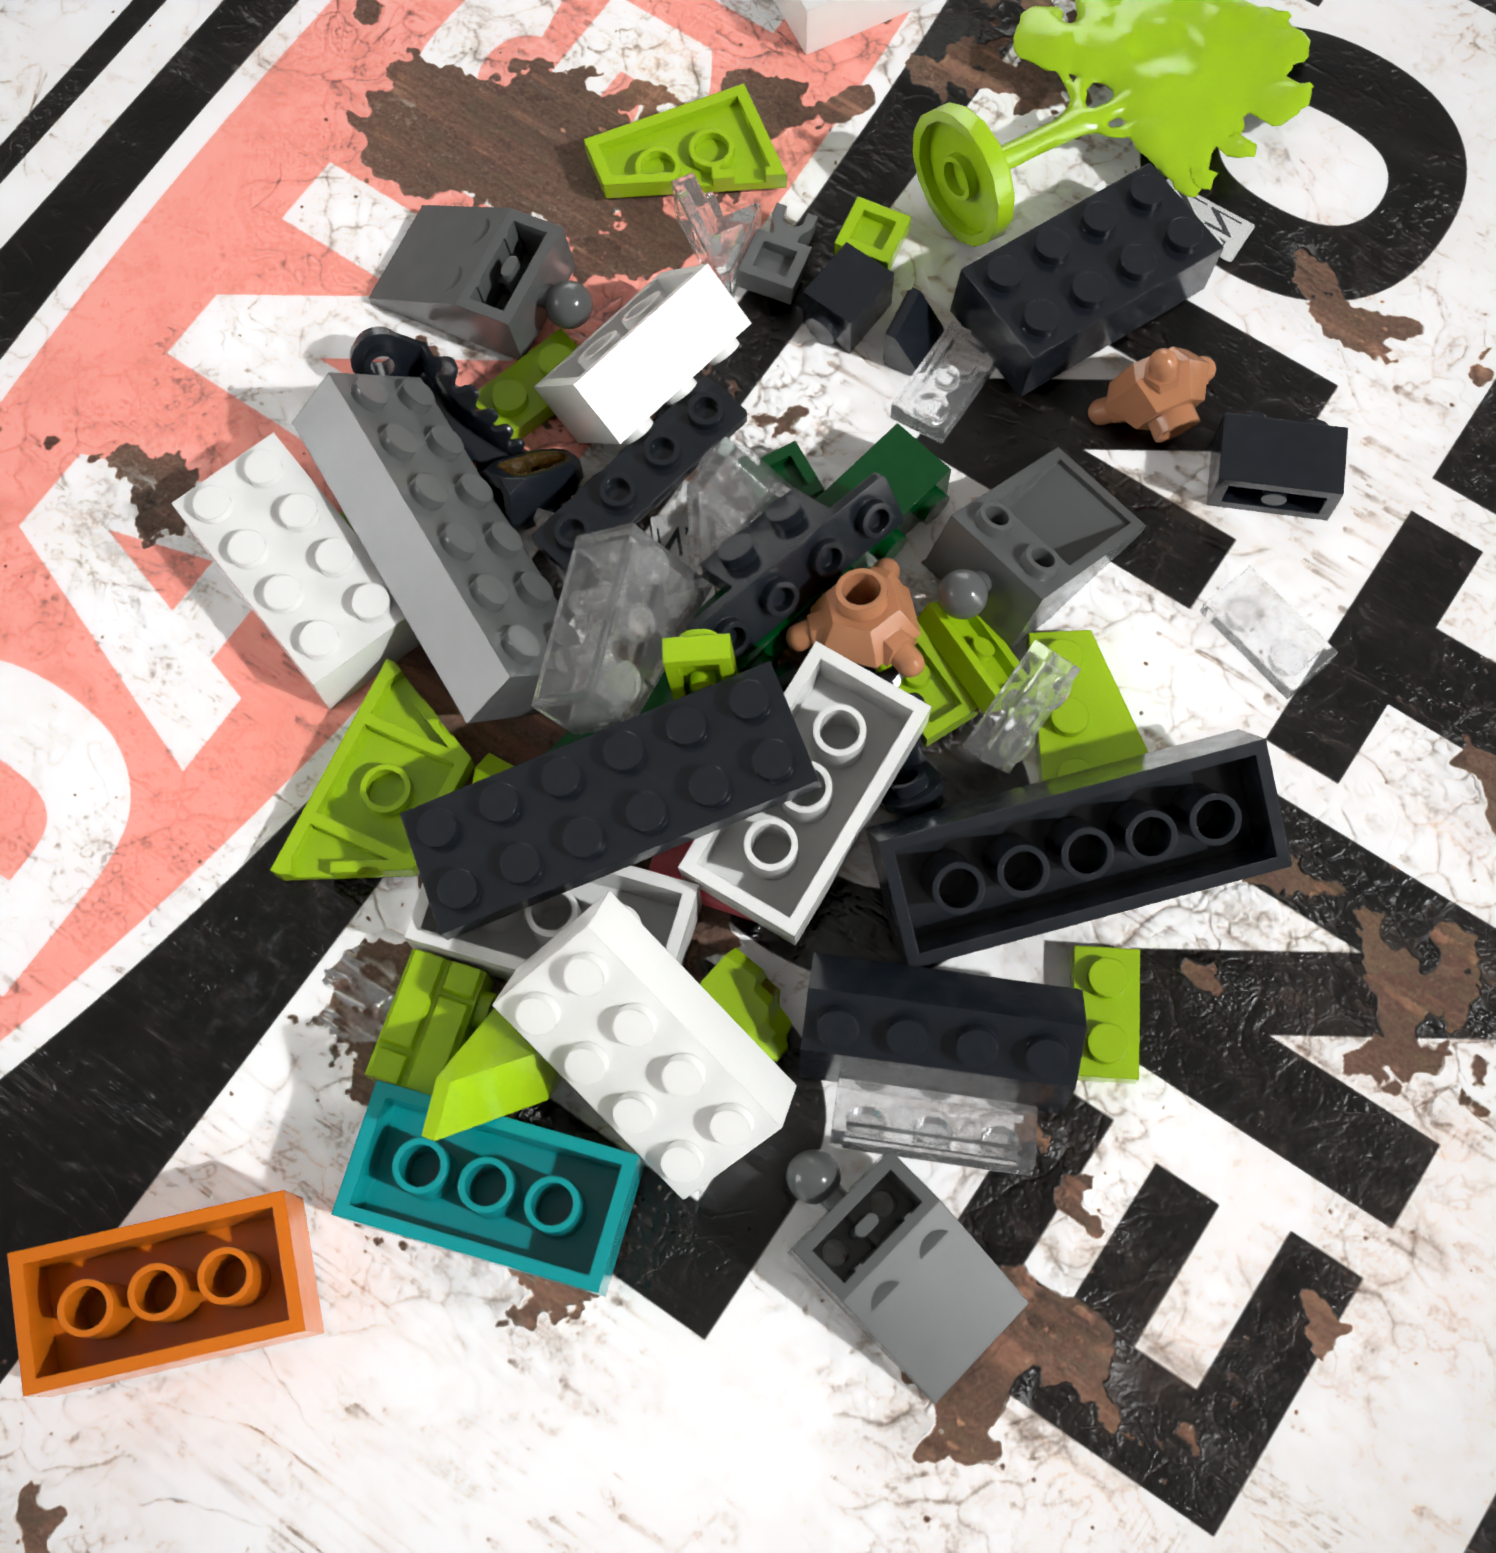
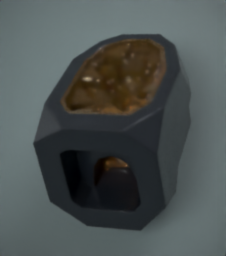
(533, 481)

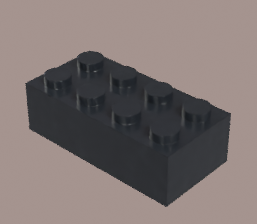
(1085, 278)

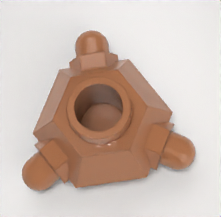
(1157, 393)
(865, 620)

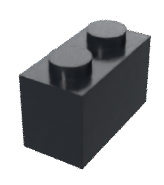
(1277, 465)

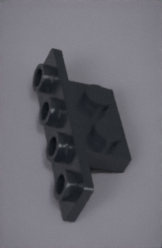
(644, 470)
(791, 557)

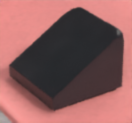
(911, 333)

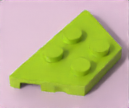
(383, 766)

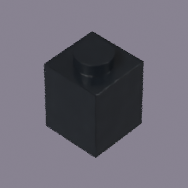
(847, 298)

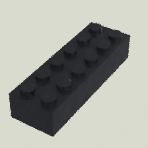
(1079, 847)

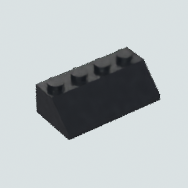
(942, 1031)

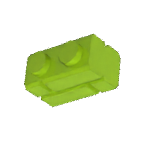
(429, 1020)

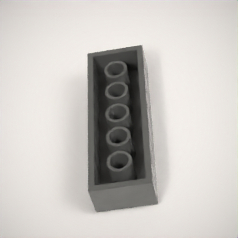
(434, 537)

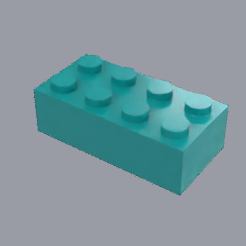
(491, 1191)

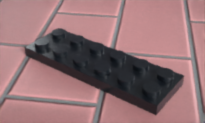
(609, 800)

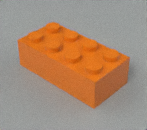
(164, 1294)

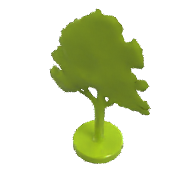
(1177, 80)

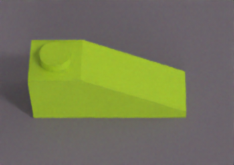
(488, 1079)

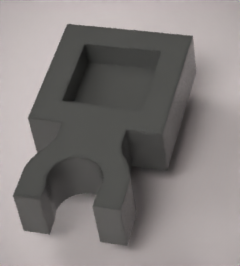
(777, 257)

